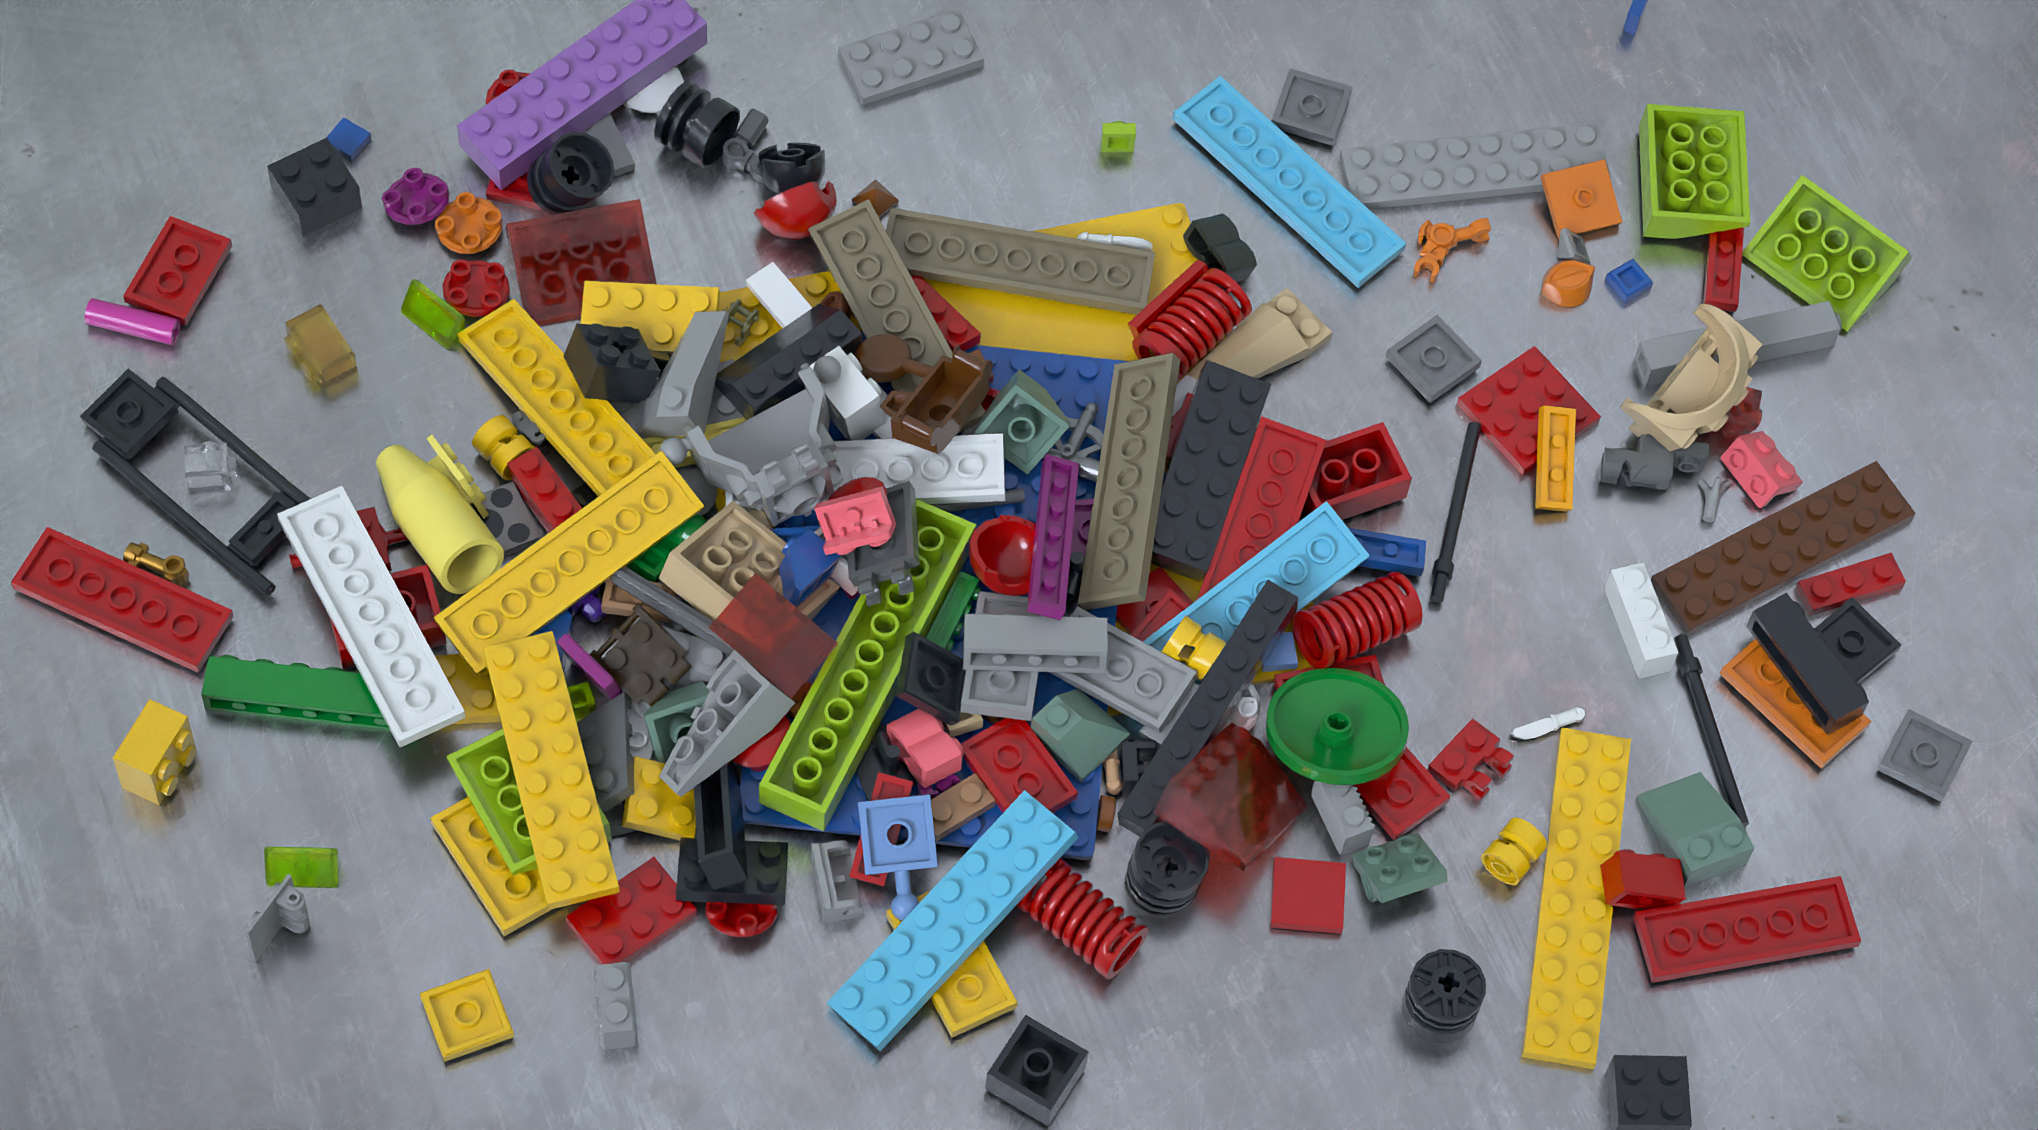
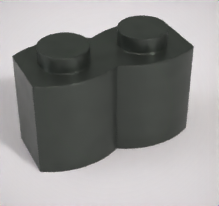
(1218, 245)

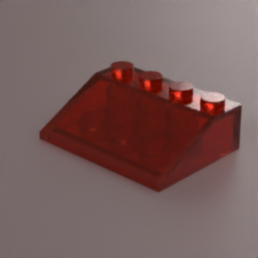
(564, 250)
(1232, 798)

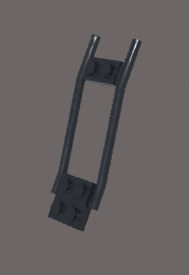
(134, 413)

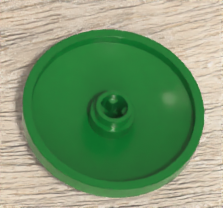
(1337, 726)

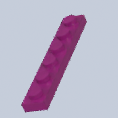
(1053, 537)

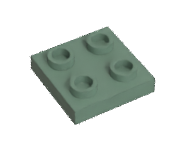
(1398, 868)

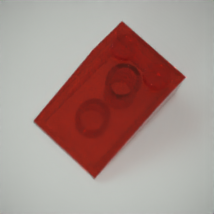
(773, 635)

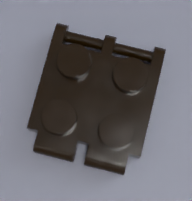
(643, 658)

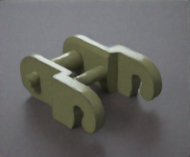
(751, 318)

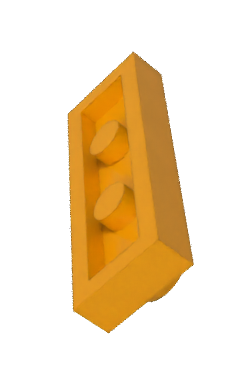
(1555, 458)

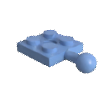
(885, 857)

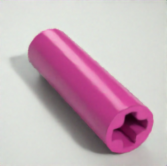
(132, 321)

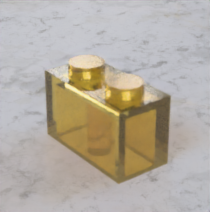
(320, 346)

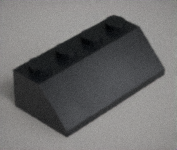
(771, 368)

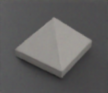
(1572, 247)

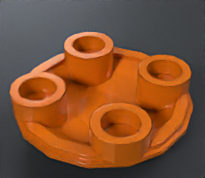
(469, 224)

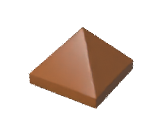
(879, 197)

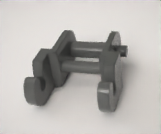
(530, 431)

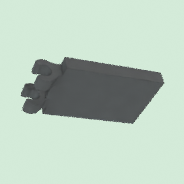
(894, 558)

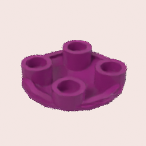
(416, 197)

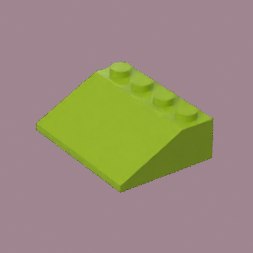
(1693, 171)
(1826, 252)
(491, 786)

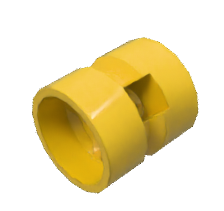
(500, 444)
(1206, 646)
(1514, 851)

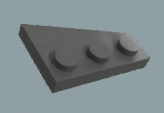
(607, 751)

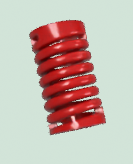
(1189, 313)
(1357, 620)
(1090, 914)

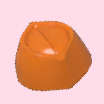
(1568, 283)

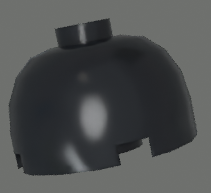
(791, 166)

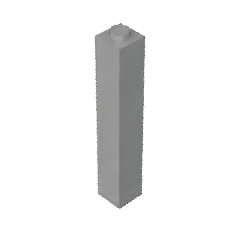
(1779, 332)

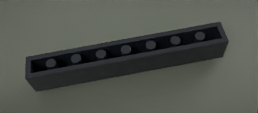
(1211, 702)

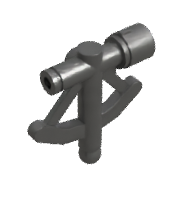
(1081, 428)

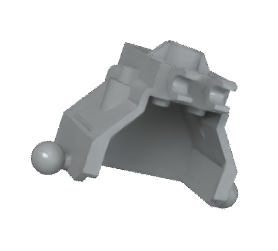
(776, 457)

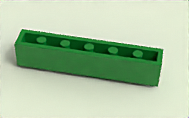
(289, 692)

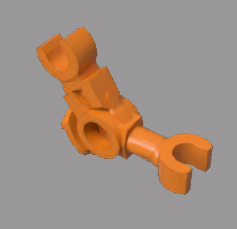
(1441, 239)

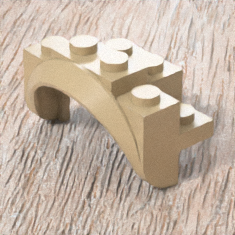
(1699, 388)

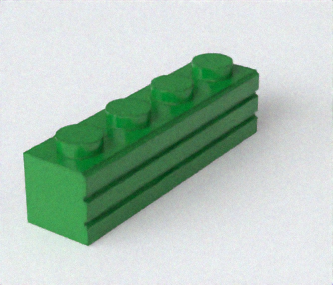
(956, 605)

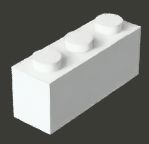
(1641, 620)

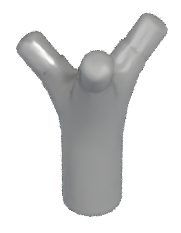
(1712, 497)

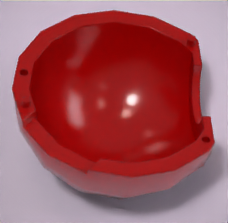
(797, 209)
(1003, 554)

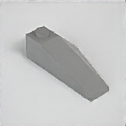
(688, 380)
(733, 717)

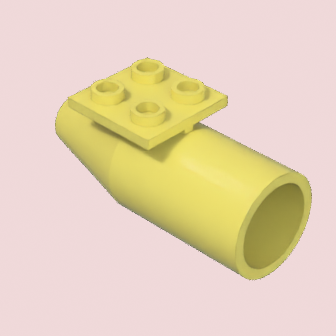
(436, 516)

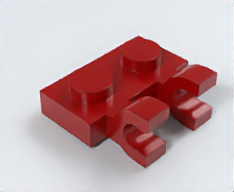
(1464, 754)

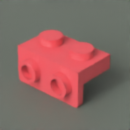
(1760, 467)
(855, 521)

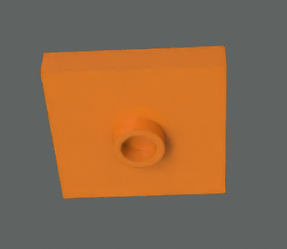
(1581, 198)

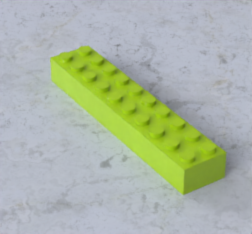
(862, 678)

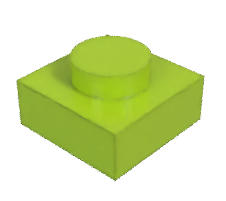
(1118, 137)

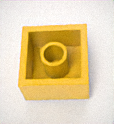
(155, 752)

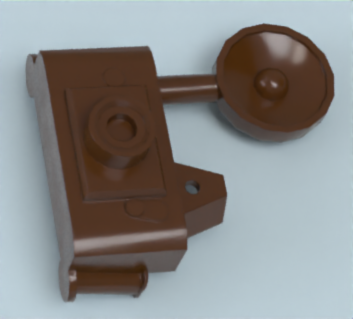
(940, 402)

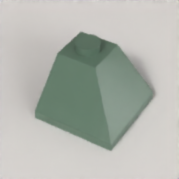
(1026, 418)
(671, 718)
(1077, 732)

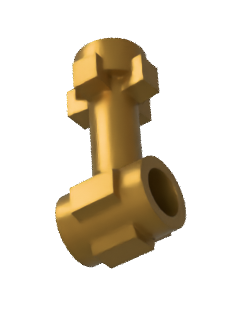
(172, 567)

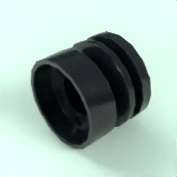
(696, 124)
(570, 174)
(1182, 859)
(1442, 1014)

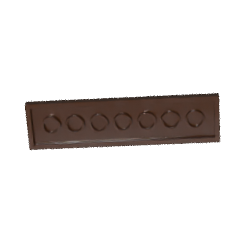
(1782, 548)

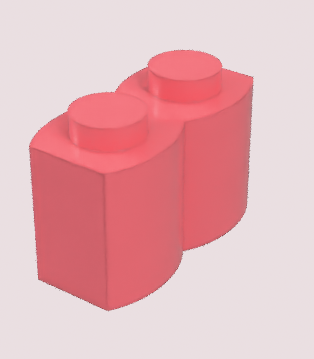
(925, 747)

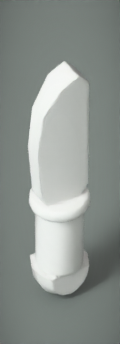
(1130, 242)
(1550, 723)

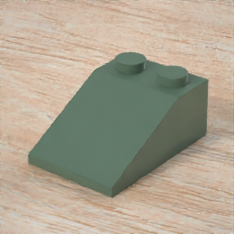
(1696, 828)

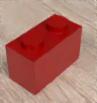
(1642, 880)

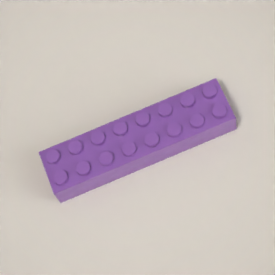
(581, 85)

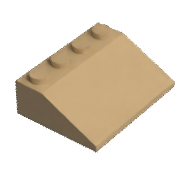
(723, 557)

